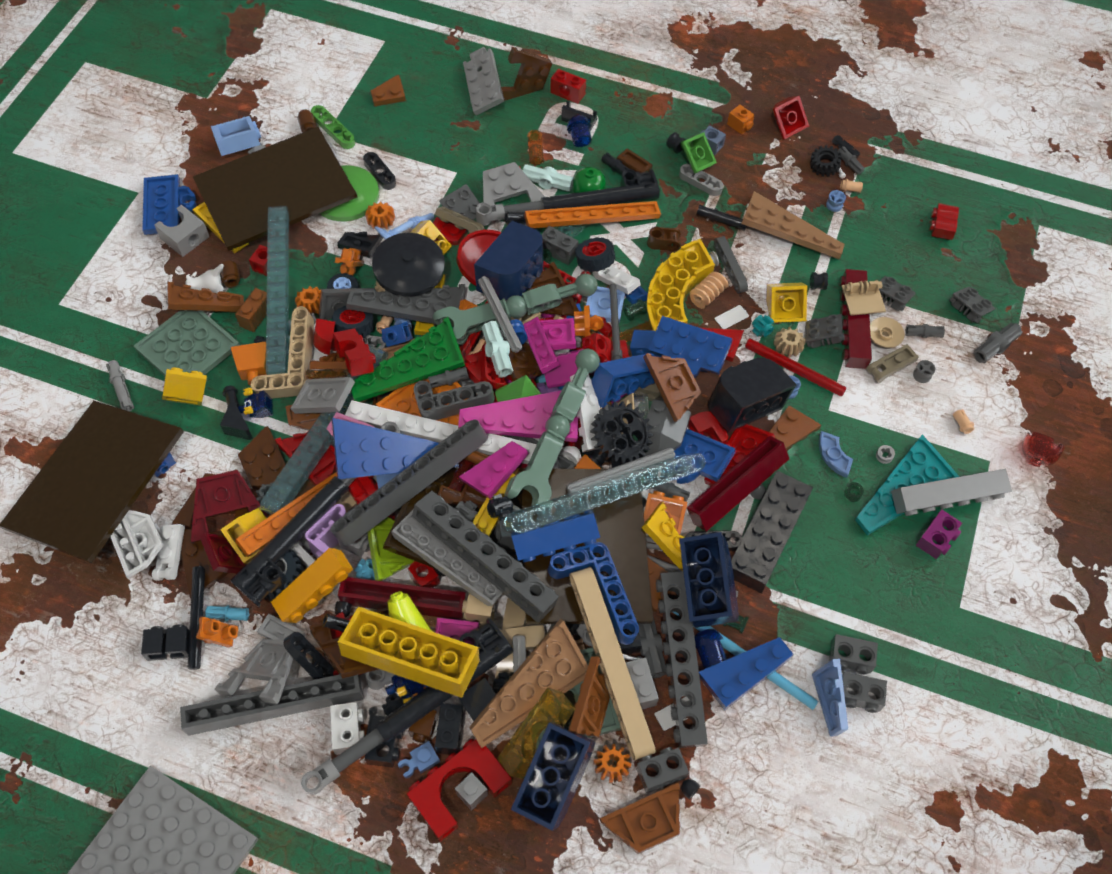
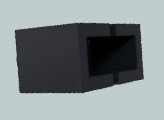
(159, 642)

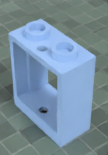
(236, 135)

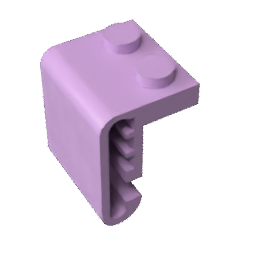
(320, 536)

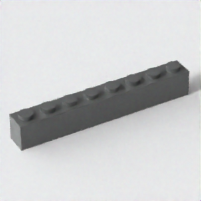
(250, 707)

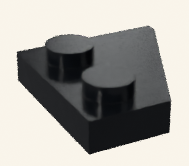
(360, 241)

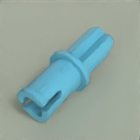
(227, 613)

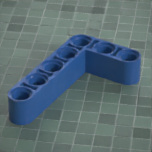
(605, 583)

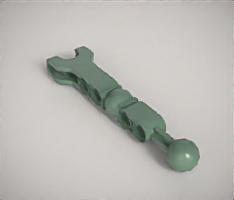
(533, 301)
(557, 428)

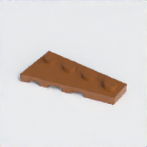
(202, 300)

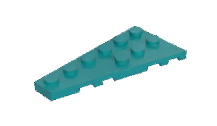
(919, 466)

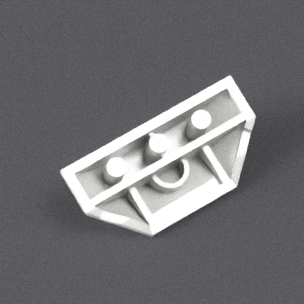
(136, 542)

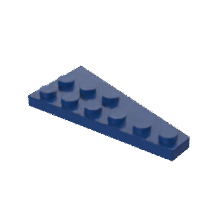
(374, 451)

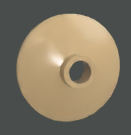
(890, 328)

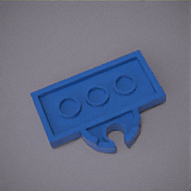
(161, 200)
(696, 345)
(715, 453)

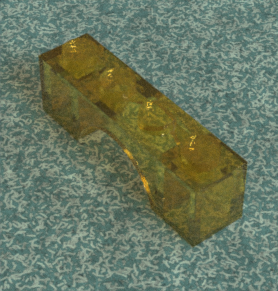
(520, 750)

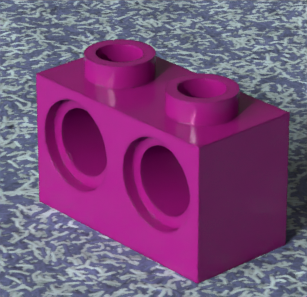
(940, 535)

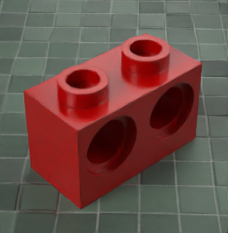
(600, 345)

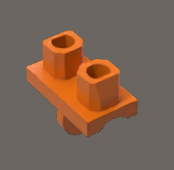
(349, 260)
(584, 322)
(216, 632)

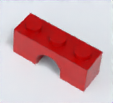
(356, 353)

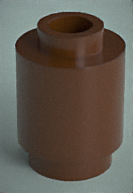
(306, 120)
(230, 274)

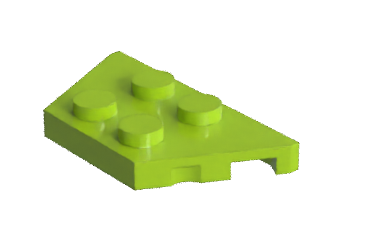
(383, 561)

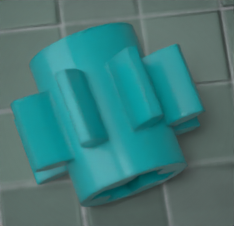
(763, 325)

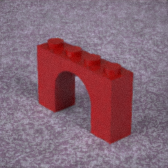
(427, 794)

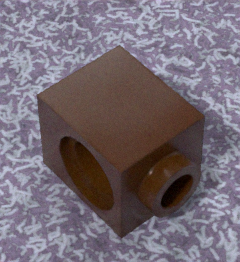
(424, 728)

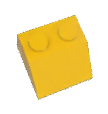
(787, 302)

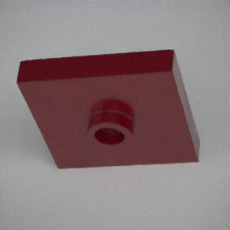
(221, 553)

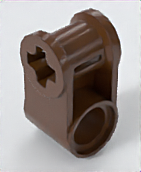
(662, 238)

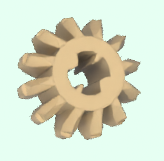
(789, 342)

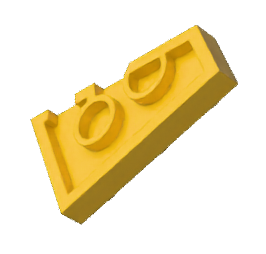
(664, 534)

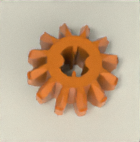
(380, 215)
(309, 299)
(603, 760)

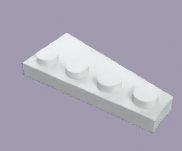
(586, 413)

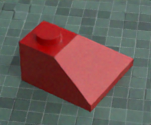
(790, 116)

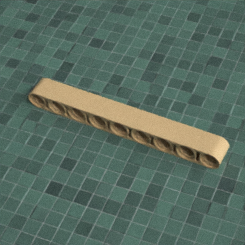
(612, 664)

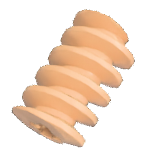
(708, 289)

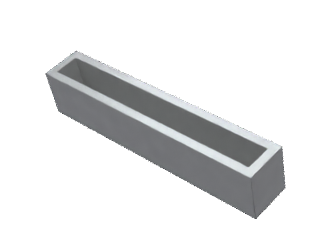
(951, 491)

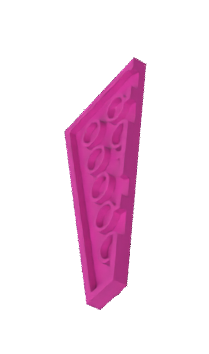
(517, 416)

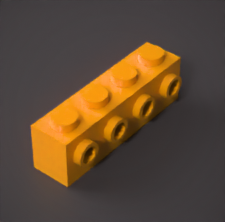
(312, 586)

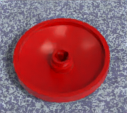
(471, 249)

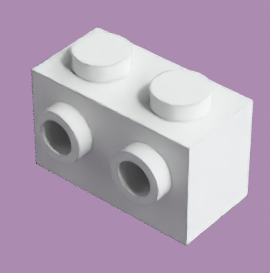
(346, 726)

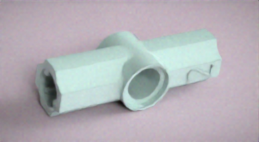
(548, 178)
(497, 349)

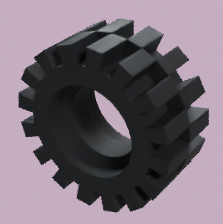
(825, 168)

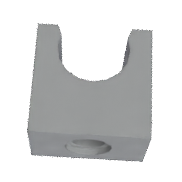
(185, 235)

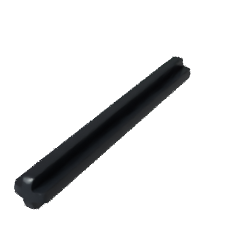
(196, 612)

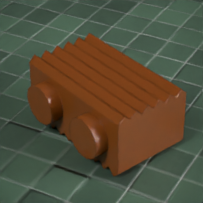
(253, 310)

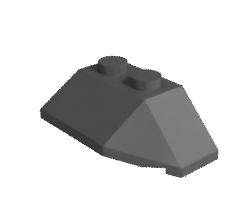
(664, 429)

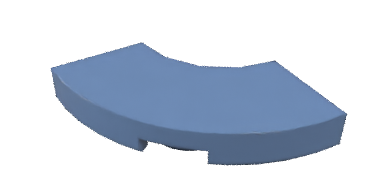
(833, 455)

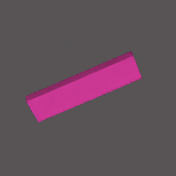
(540, 345)

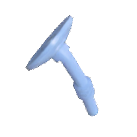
(411, 223)

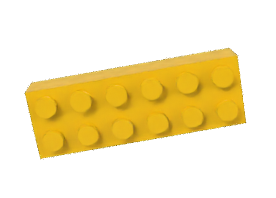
(409, 651)

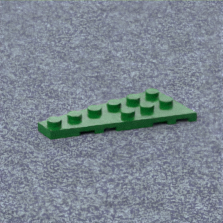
(412, 363)

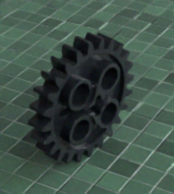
(607, 440)

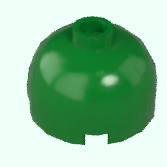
(588, 180)

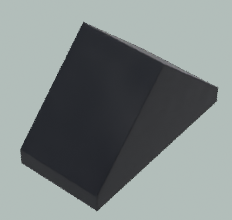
(234, 424)

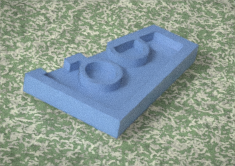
(831, 696)

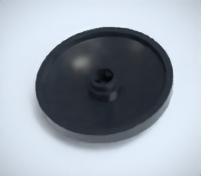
(408, 264)

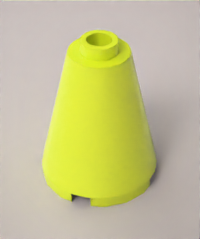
(403, 609)

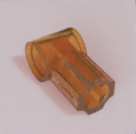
(535, 147)

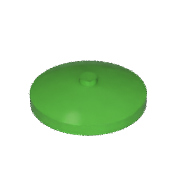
(367, 193)

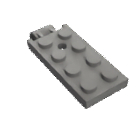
(483, 85)

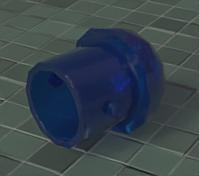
(579, 128)
(709, 647)

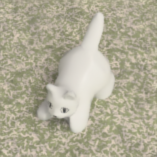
(210, 280)

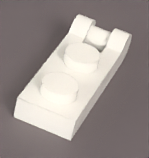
(623, 281)
(170, 552)

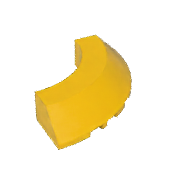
(675, 280)

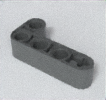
(482, 391)

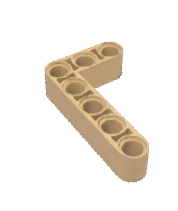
(299, 355)

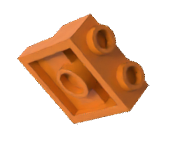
(675, 507)

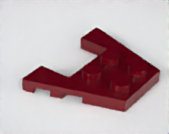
(217, 496)

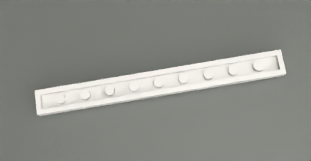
(426, 428)

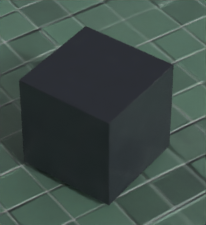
(477, 698)

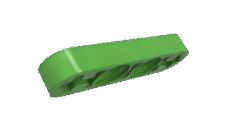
(335, 125)

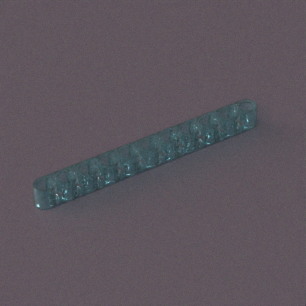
(277, 291)
(307, 454)
(598, 492)

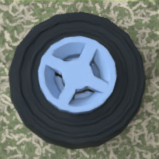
(342, 281)

